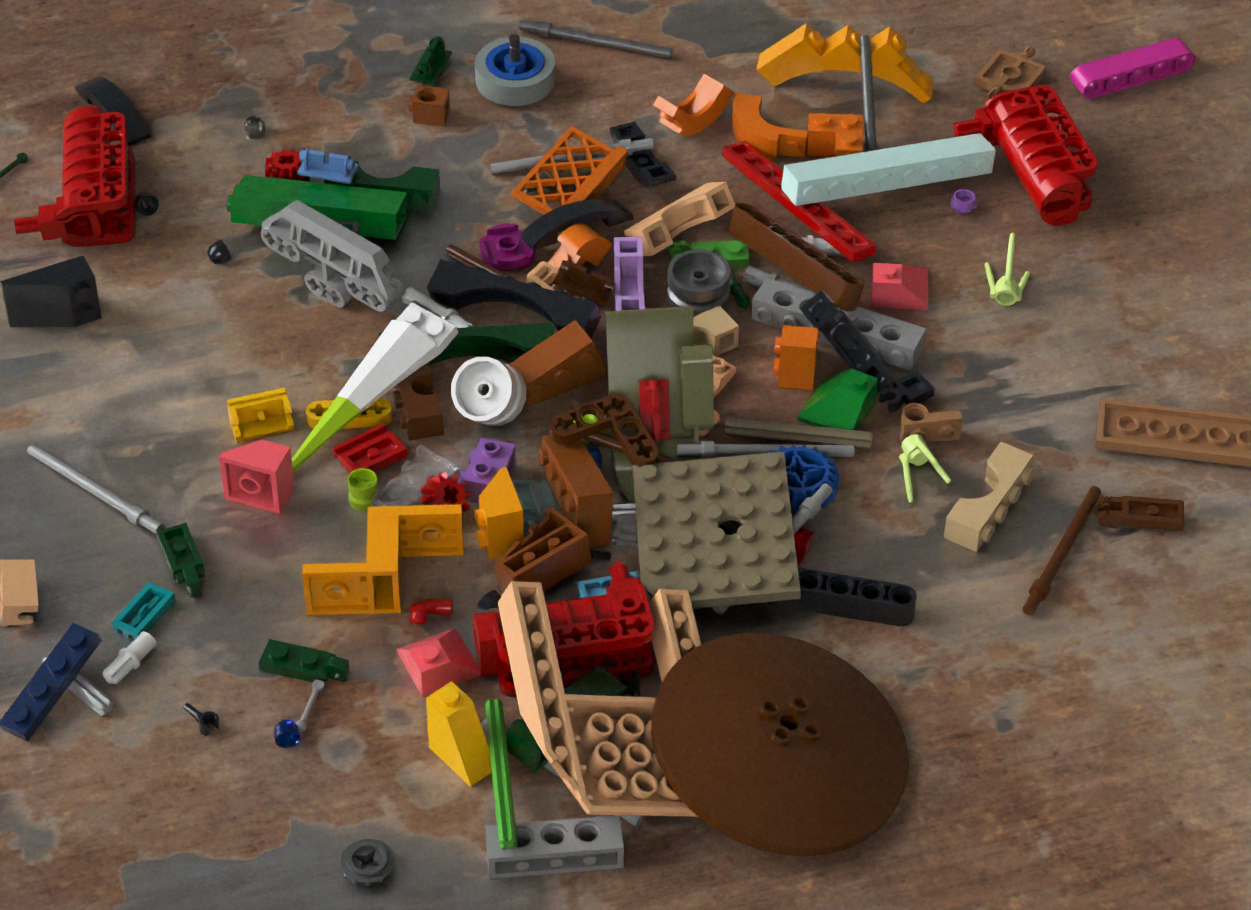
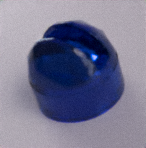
(286, 733)

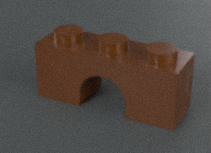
(419, 412)

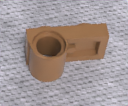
(931, 426)

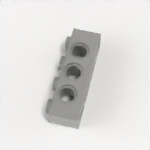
(557, 847)

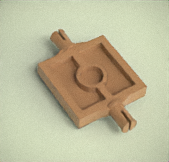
(1009, 72)

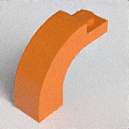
(698, 110)
(766, 138)

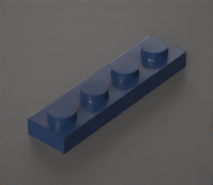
(50, 682)

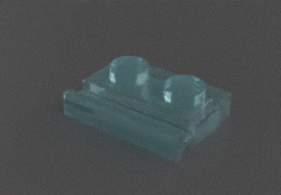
(534, 499)

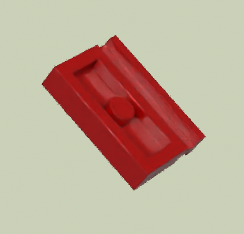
(370, 450)

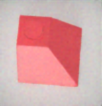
(899, 286)
(438, 661)

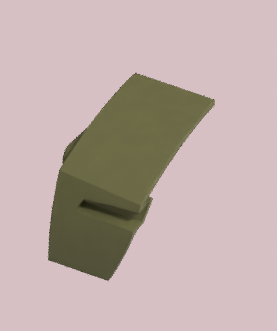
(660, 347)

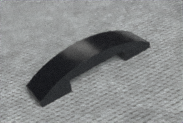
(112, 99)
(642, 163)
(546, 228)
(845, 338)

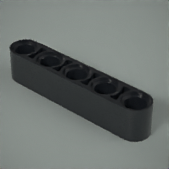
(853, 598)

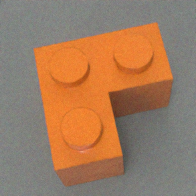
(834, 134)
(797, 357)

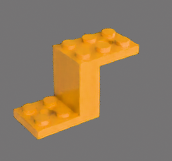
(376, 584)

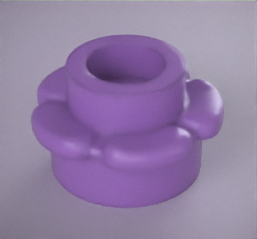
(963, 201)

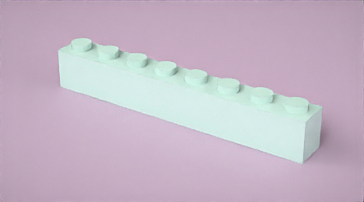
(887, 169)

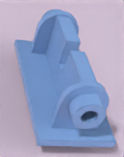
(336, 168)

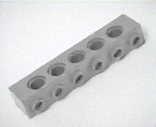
(892, 339)

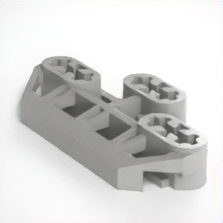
(342, 261)

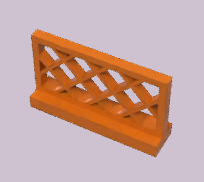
(591, 185)

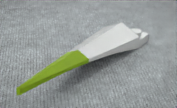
(399, 351)

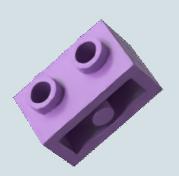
(485, 463)

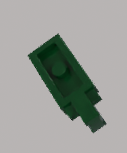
(182, 557)
(302, 662)

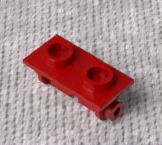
(655, 408)

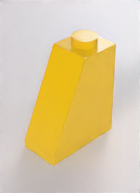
(457, 734)

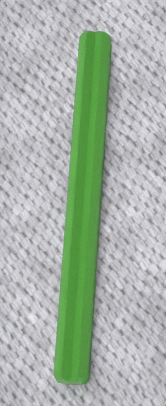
(501, 775)

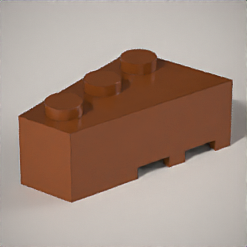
(559, 364)
(546, 554)

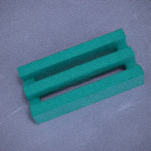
(148, 614)

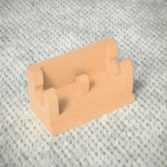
(17, 591)

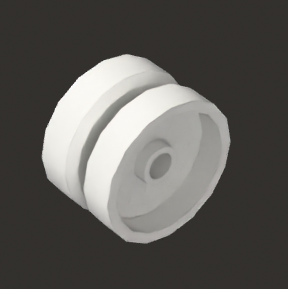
(488, 391)

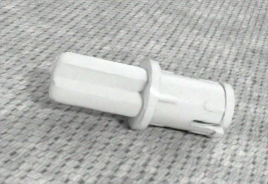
(129, 658)

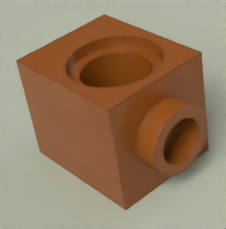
(430, 105)

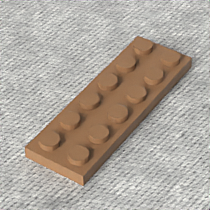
(1174, 432)

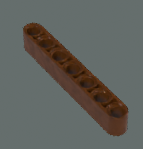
(795, 256)

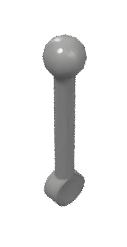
(317, 687)

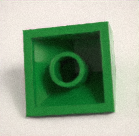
(841, 401)

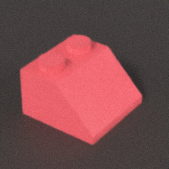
(258, 475)

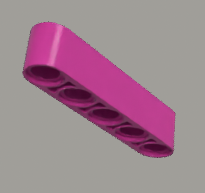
(1132, 68)

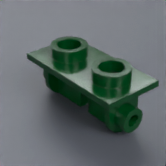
(432, 62)

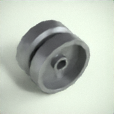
(699, 280)

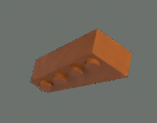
(579, 488)

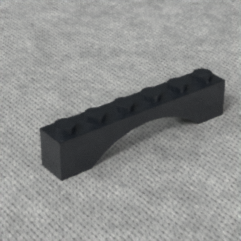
(462, 286)

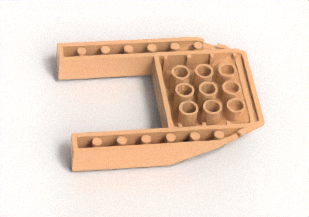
(595, 740)

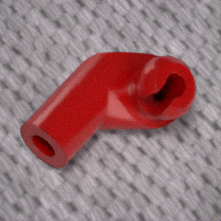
(429, 606)

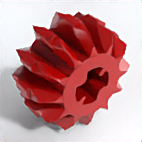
(284, 165)
(443, 485)

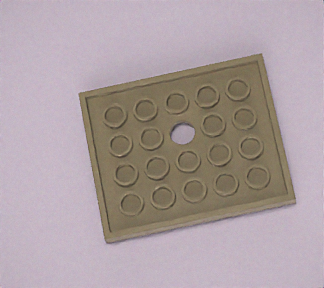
(680, 536)

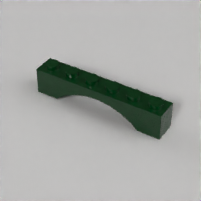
(498, 342)

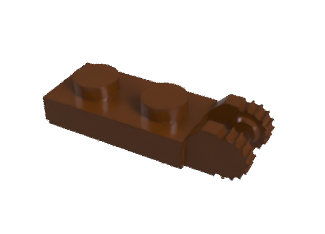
(1141, 512)

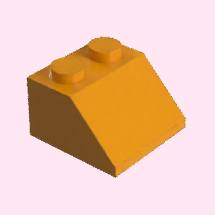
(499, 516)

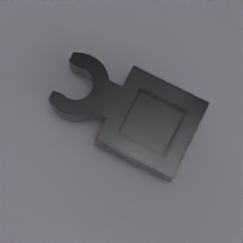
(907, 390)

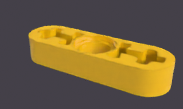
(369, 420)

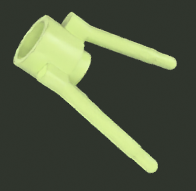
(1006, 289)
(918, 453)

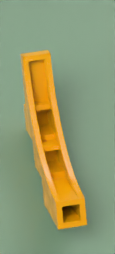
(808, 52)

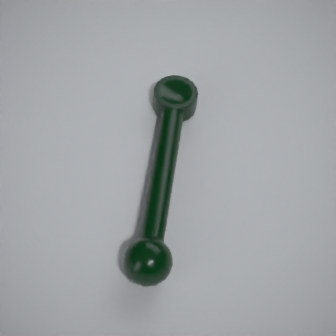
(21, 159)

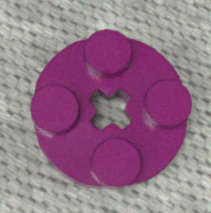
(501, 258)

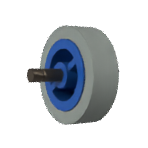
(515, 71)

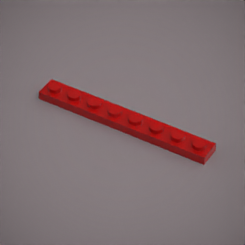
(814, 215)

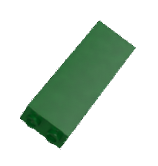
(377, 210)

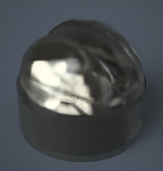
(254, 127)

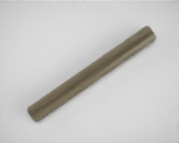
(797, 433)

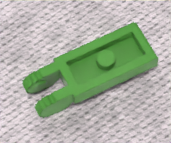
(733, 251)

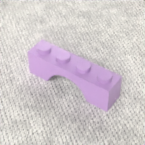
(628, 273)

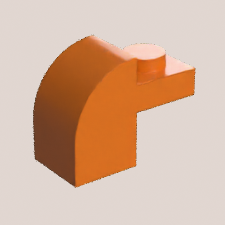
(580, 244)

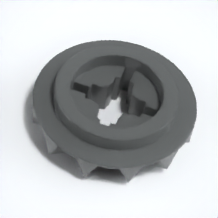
(364, 851)

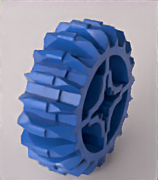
(807, 473)

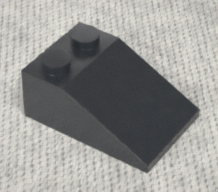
(53, 296)

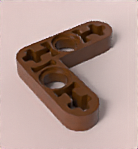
(614, 420)

